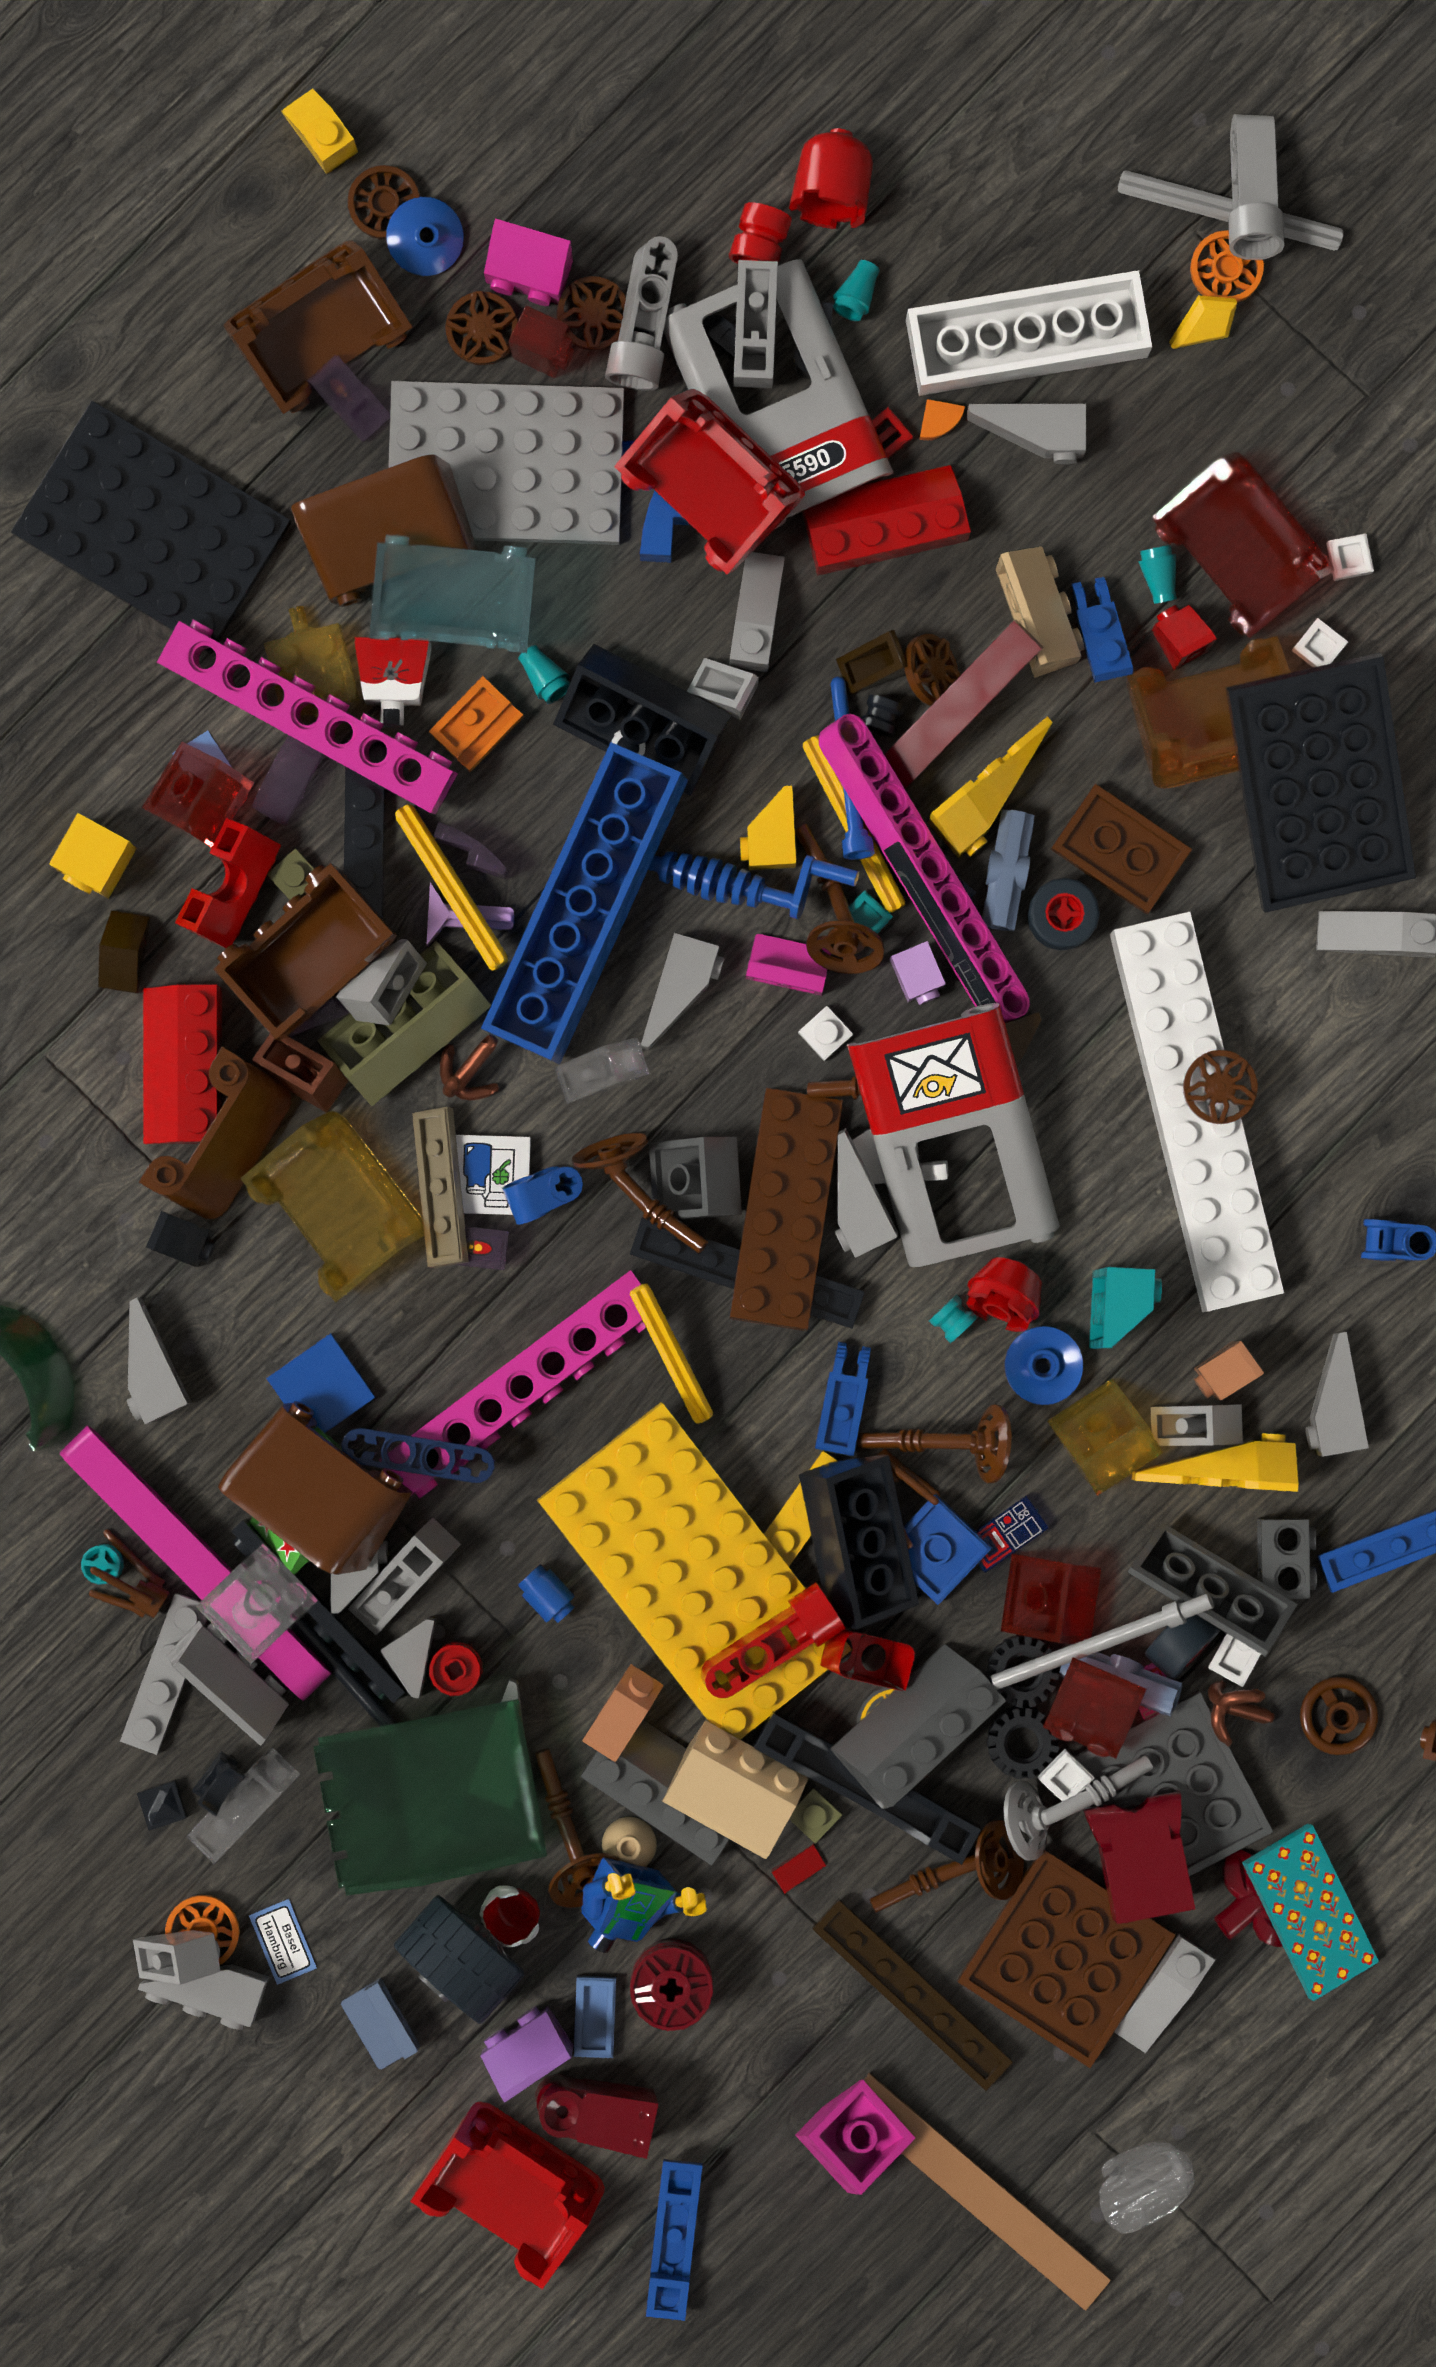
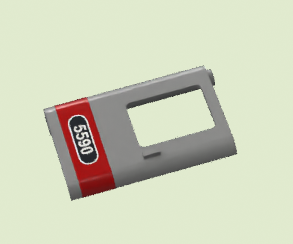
(814, 435)

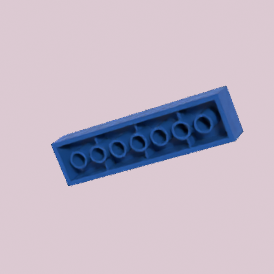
(585, 903)

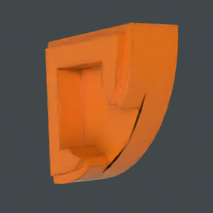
(939, 419)

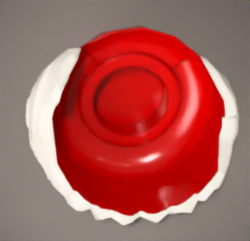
(510, 1915)

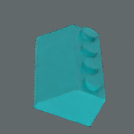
(1120, 1302)

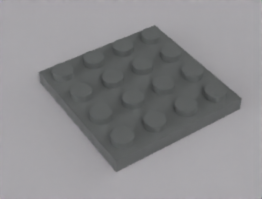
(1187, 1757)

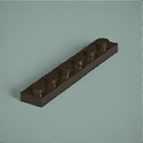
(912, 1994)

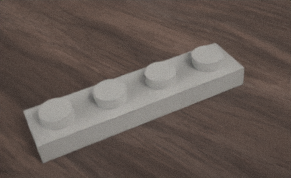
(161, 1681)

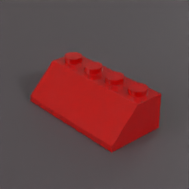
(887, 520)
(178, 1048)

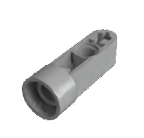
(1256, 220)
(636, 356)

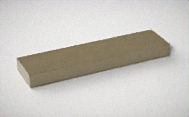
(440, 1187)

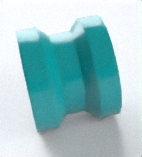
(953, 1318)
(97, 1557)

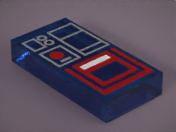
(1010, 1531)

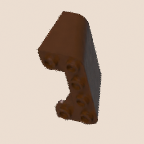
(306, 952)

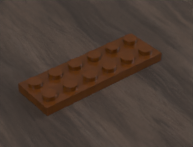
(786, 1209)

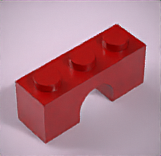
(246, 861)

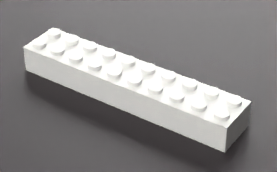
(1204, 1160)

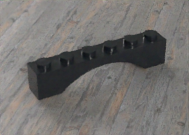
(913, 1813)

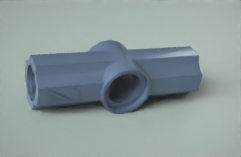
(1008, 870)
(1161, 1692)

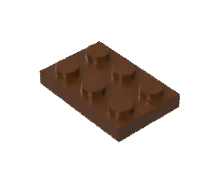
(1121, 849)

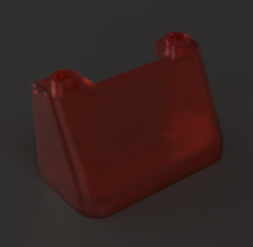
(1244, 542)

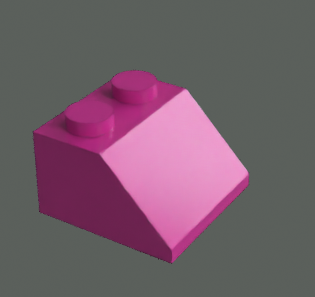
(527, 263)
(855, 2137)

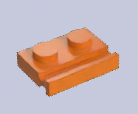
(476, 724)

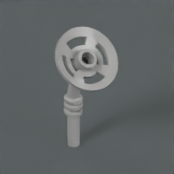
(1038, 1818)

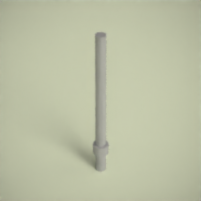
(1171, 1615)

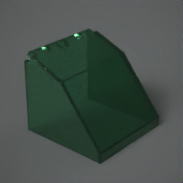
(430, 1798)

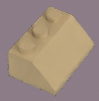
(1039, 607)
(735, 1789)

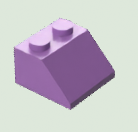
(526, 2051)

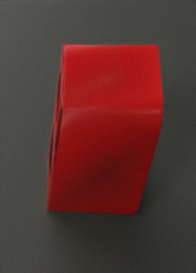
(894, 1670)

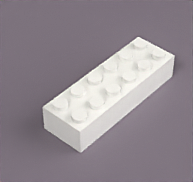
(1028, 333)

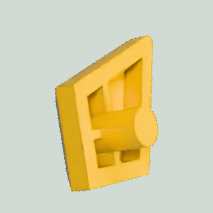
(1206, 321)

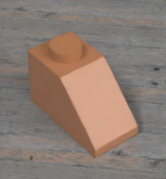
(1227, 1371)
(623, 1713)

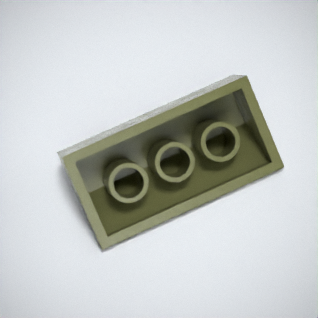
(434, 1012)

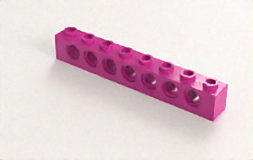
(182, 657)
(527, 1363)

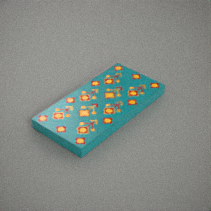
(1310, 1912)

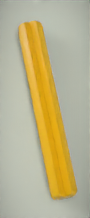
(671, 1353)

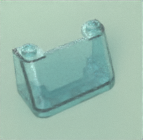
(451, 594)

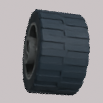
(459, 1959)

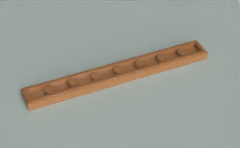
(995, 2205)

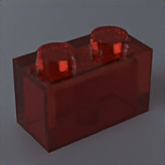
(541, 342)

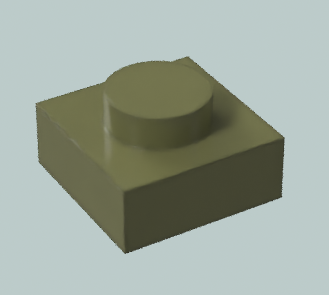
(290, 874)
(814, 1815)

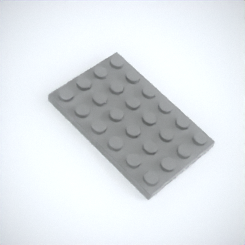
(522, 456)

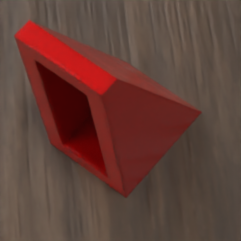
(798, 1868)

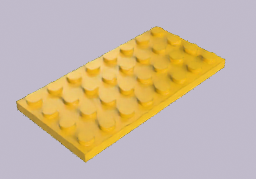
(683, 1563)

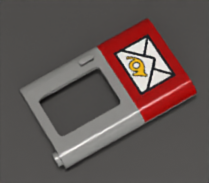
(941, 1084)

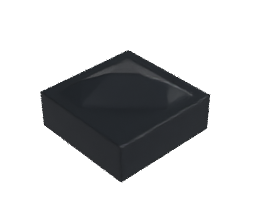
(162, 1805)

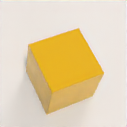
(92, 856)

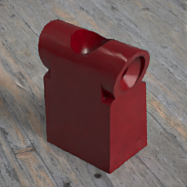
(1143, 1858)
(598, 2113)

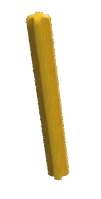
(875, 865)
(451, 887)

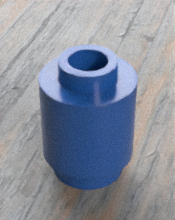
(547, 1594)

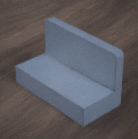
(380, 2024)

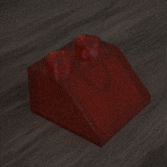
(197, 794)
(1050, 1599)
(1094, 1708)

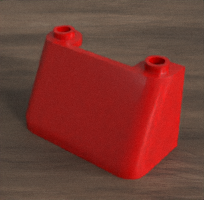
(711, 477)
(513, 2188)

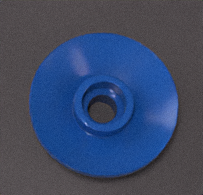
(405, 242)
(1064, 1361)

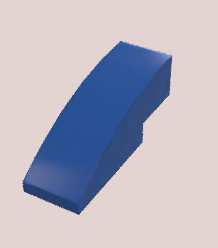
(658, 530)

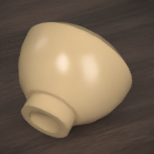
(630, 1841)

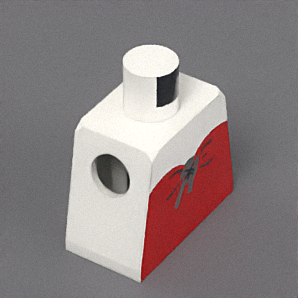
(392, 675)

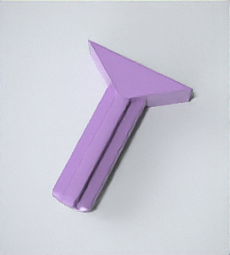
(442, 915)

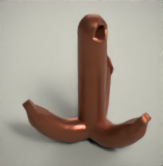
(457, 1083)
(1235, 1704)

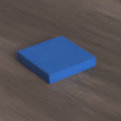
(324, 1382)
(942, 1549)

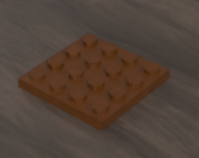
(1063, 1959)

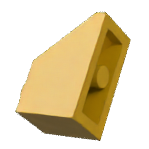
(320, 130)
(771, 835)

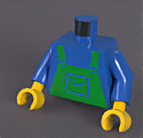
(629, 1899)

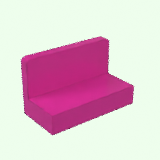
(785, 965)

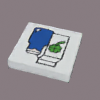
(488, 1166)

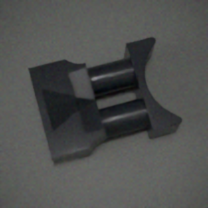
(218, 1782)

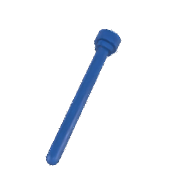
(856, 842)

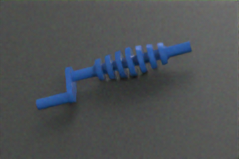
(723, 883)

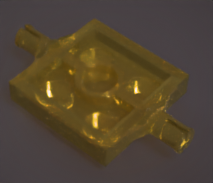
(316, 657)

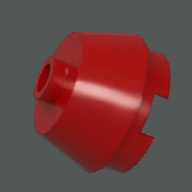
(1006, 1292)

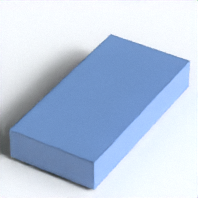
(594, 2016)

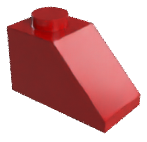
(1182, 635)

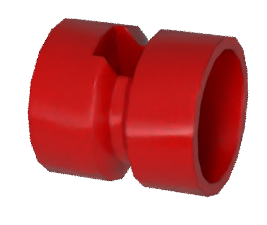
(762, 231)
(456, 1668)

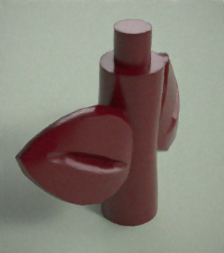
(1246, 1906)

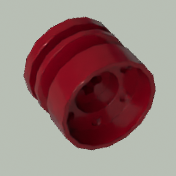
(671, 1960)

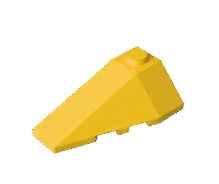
(974, 807)
(1250, 1465)

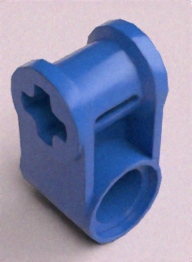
(537, 1195)
(1395, 1241)

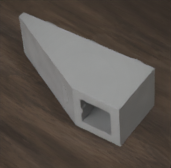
(230, 1994)

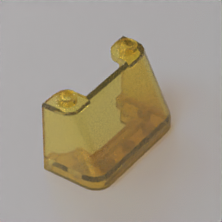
(337, 1201)

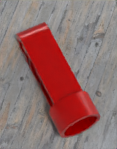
(808, 1619)

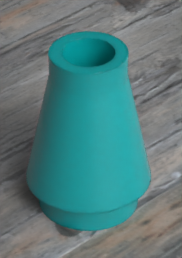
(856, 292)
(1160, 572)
(546, 677)

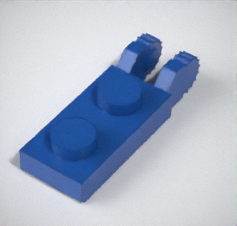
(1102, 633)
(843, 1404)

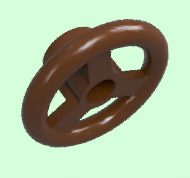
(1353, 1717)

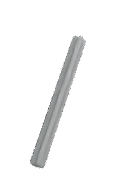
(1220, 208)

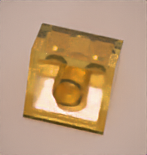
(1105, 1436)

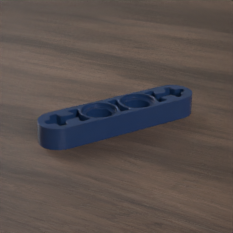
(419, 1450)

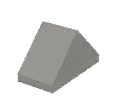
(724, 687)
(410, 1656)

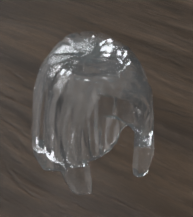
(1144, 2185)

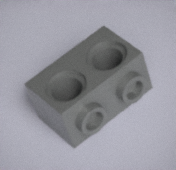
(1273, 1558)

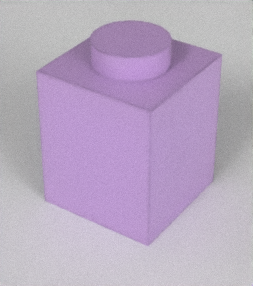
(918, 973)

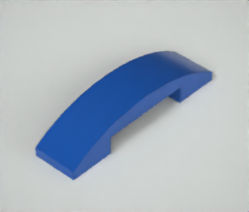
(674, 2239)

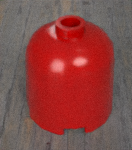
(833, 180)

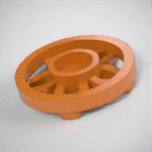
(1224, 269)
(205, 1923)

